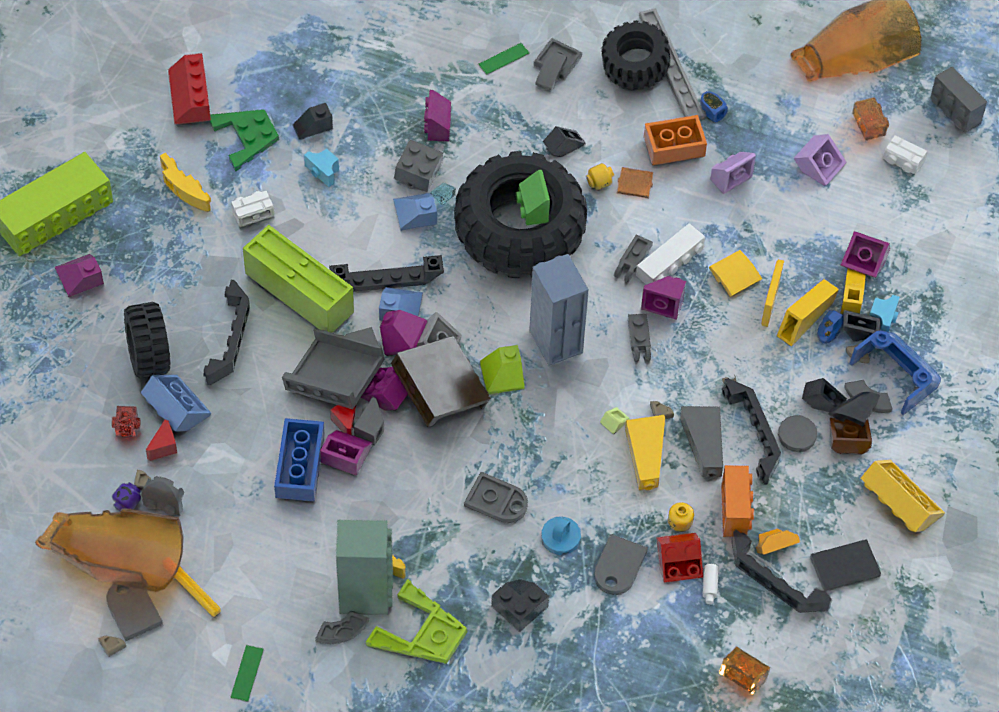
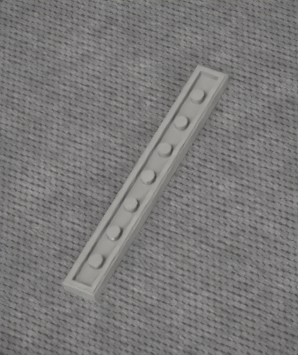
(676, 75)

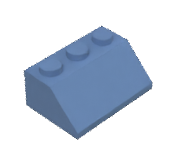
(175, 402)

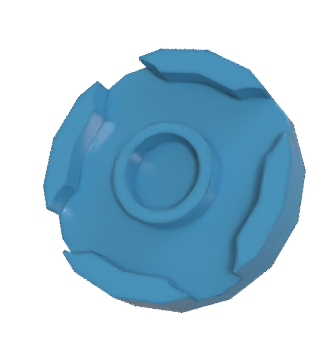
(561, 535)

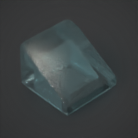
(443, 193)

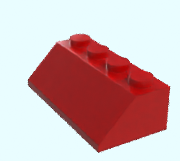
(189, 90)

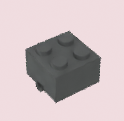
(418, 165)

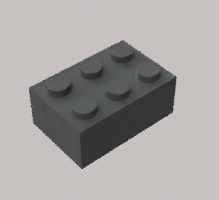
(958, 100)

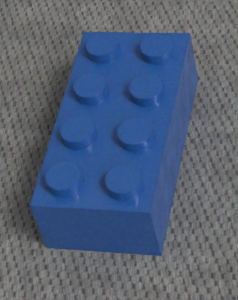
(299, 459)

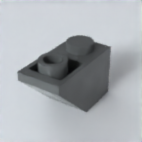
(370, 423)

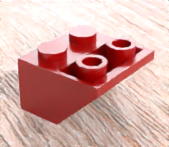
(680, 557)

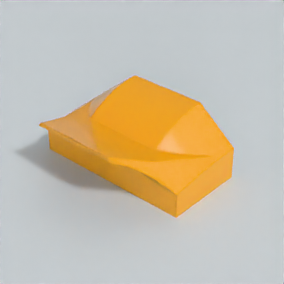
(775, 540)

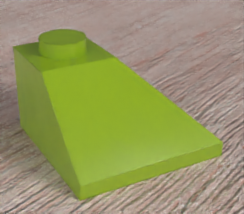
(503, 370)

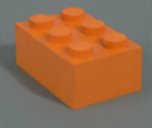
(675, 140)
(736, 500)

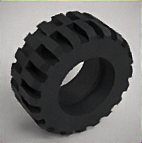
(639, 73)
(147, 339)

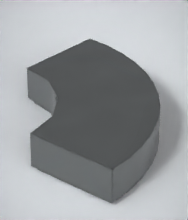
(855, 387)
(342, 630)

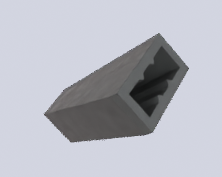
(704, 435)

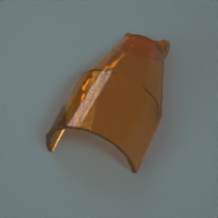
(862, 40)
(119, 547)

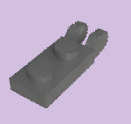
(633, 256)
(639, 335)

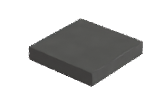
(572, 54)

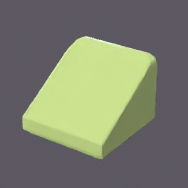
(614, 420)

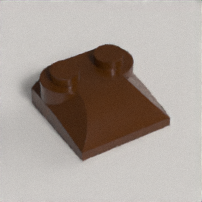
(850, 437)

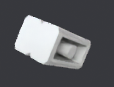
(905, 155)
(252, 208)

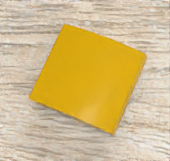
(735, 273)

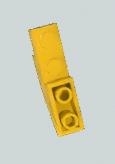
(184, 186)

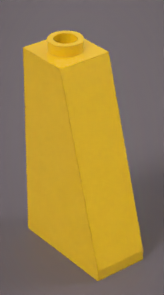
(806, 311)
(645, 447)

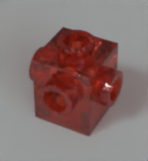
(126, 421)

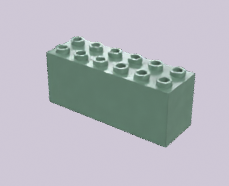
(364, 566)

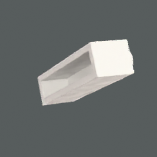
(671, 255)

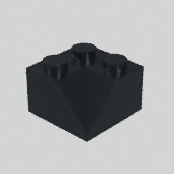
(520, 602)

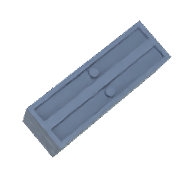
(558, 309)

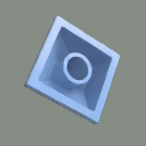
(415, 211)
(399, 299)

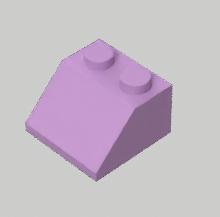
(820, 159)
(733, 171)

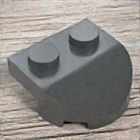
(163, 496)

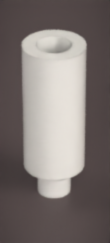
(710, 582)

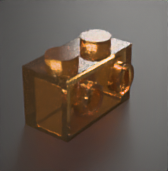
(870, 118)
(748, 672)

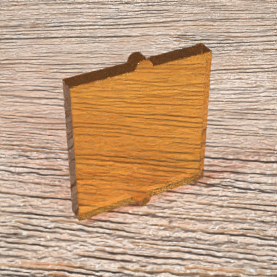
(635, 182)

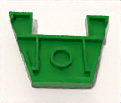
(253, 130)

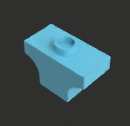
(322, 165)
(885, 311)

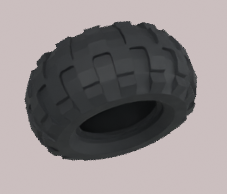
(511, 248)

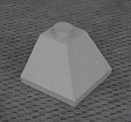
(437, 329)

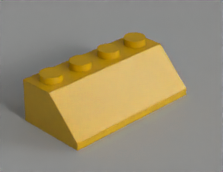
(901, 495)

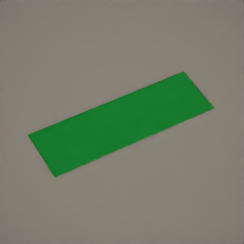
(503, 58)
(247, 673)

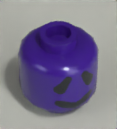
(126, 496)

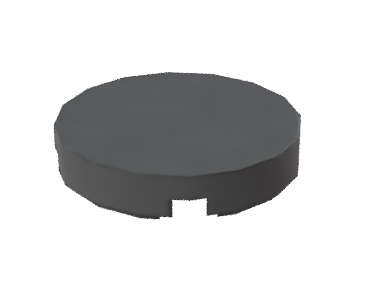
(797, 433)

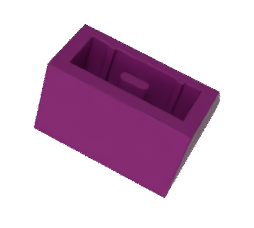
(437, 117)
(386, 389)
(345, 452)

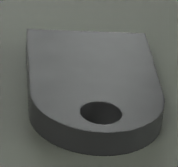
(495, 499)
(619, 563)
(132, 611)

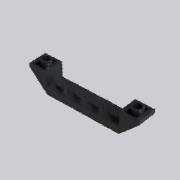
(391, 277)
(221, 368)
(737, 392)
(815, 602)

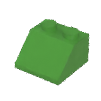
(534, 199)

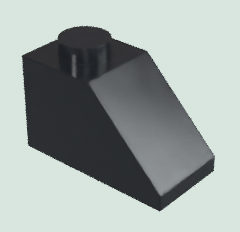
(313, 121)
(563, 141)
(822, 395)

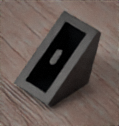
(859, 325)

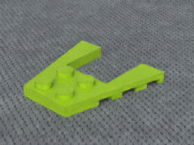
(435, 639)

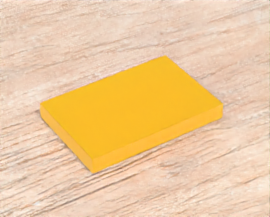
(772, 292)

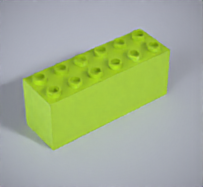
(53, 203)
(298, 280)

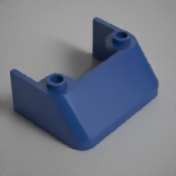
(922, 373)

